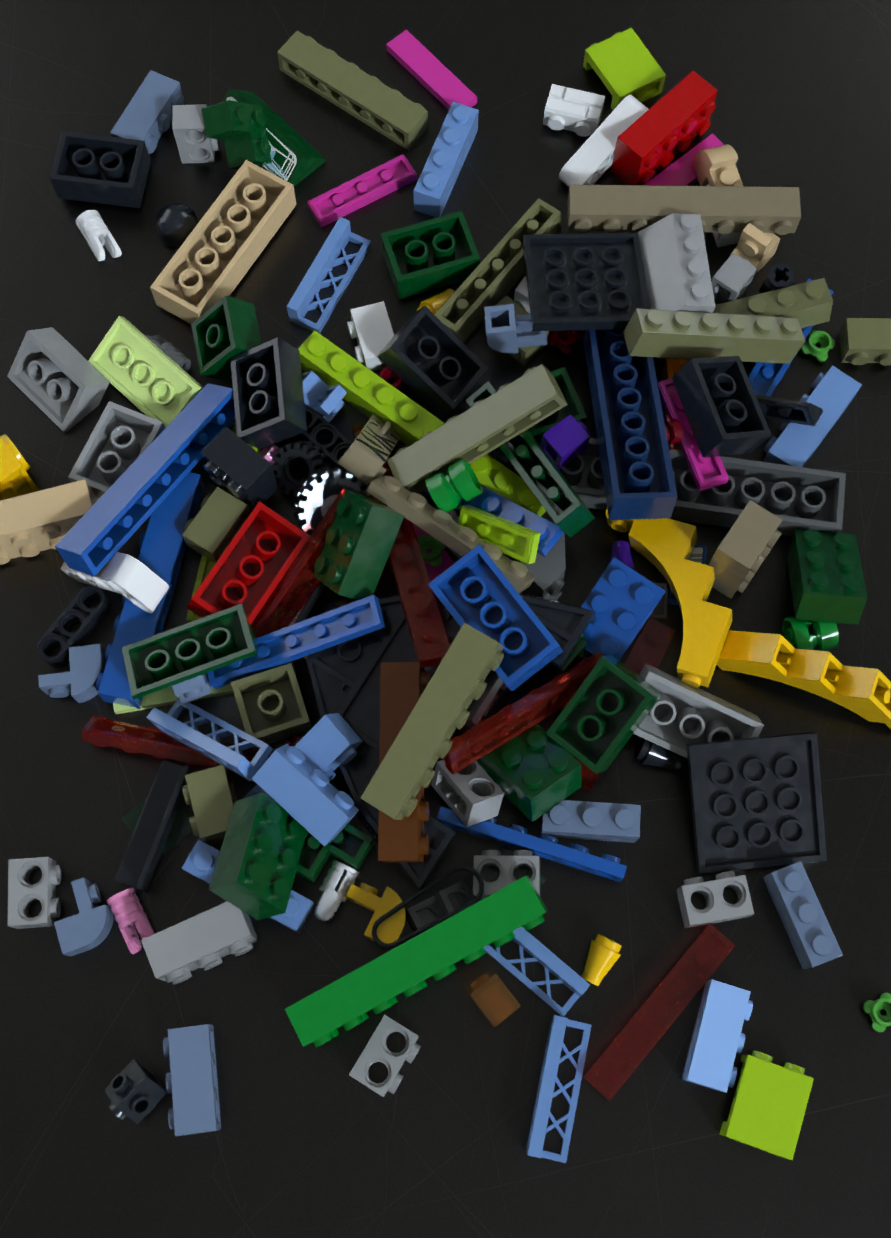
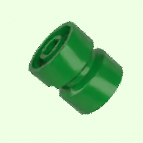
(456, 484)
(810, 634)

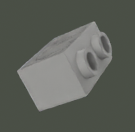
(191, 135)
(732, 279)
(468, 792)
(507, 867)
(23, 894)
(716, 907)
(377, 1051)

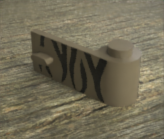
(370, 450)

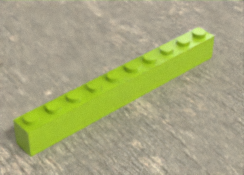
(376, 396)

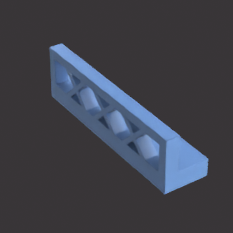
(320, 270)
(209, 744)
(552, 964)
(546, 1089)

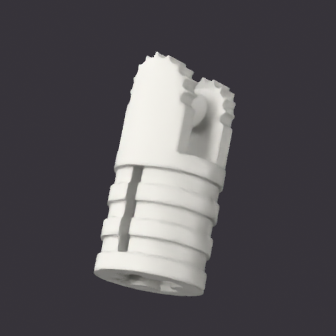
(97, 234)
(330, 899)

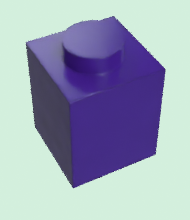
(565, 441)

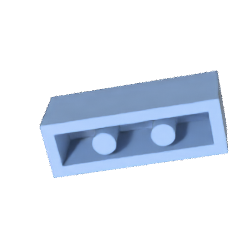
(717, 1036)

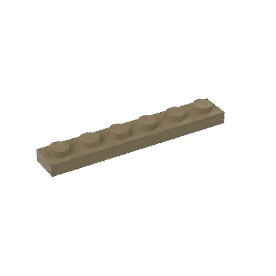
(443, 528)

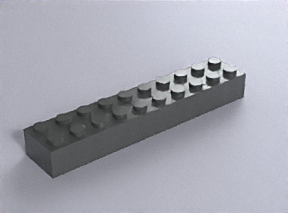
(795, 494)

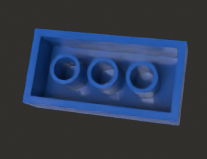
(486, 600)

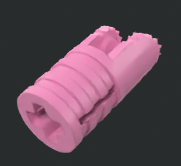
(130, 913)

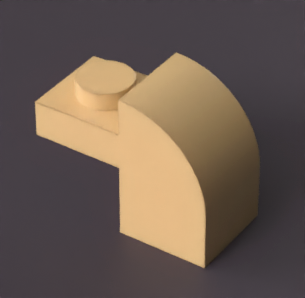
(717, 166)
(756, 246)

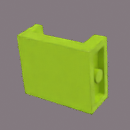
(625, 67)
(768, 1105)

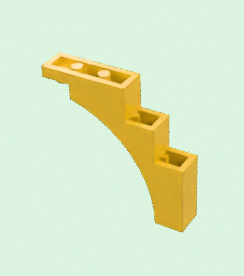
(705, 625)
(818, 672)

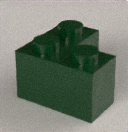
(241, 129)
(349, 847)

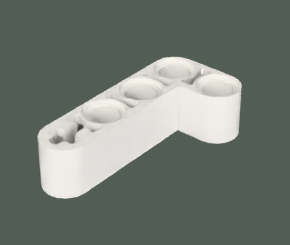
(598, 151)
(128, 577)

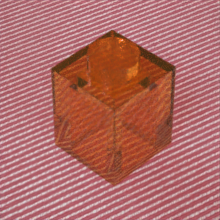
(493, 999)

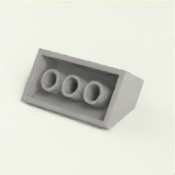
(677, 264)
(691, 715)

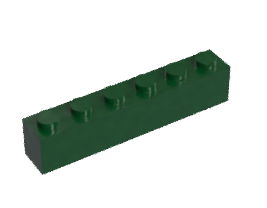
(542, 476)

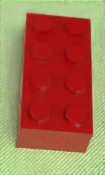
(664, 130)
(250, 565)

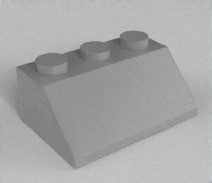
(57, 377)

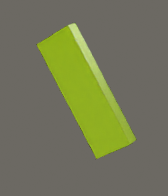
(510, 537)

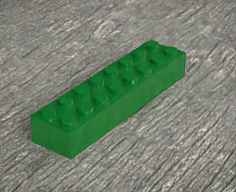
(412, 962)

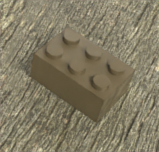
(744, 549)

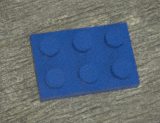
(621, 606)

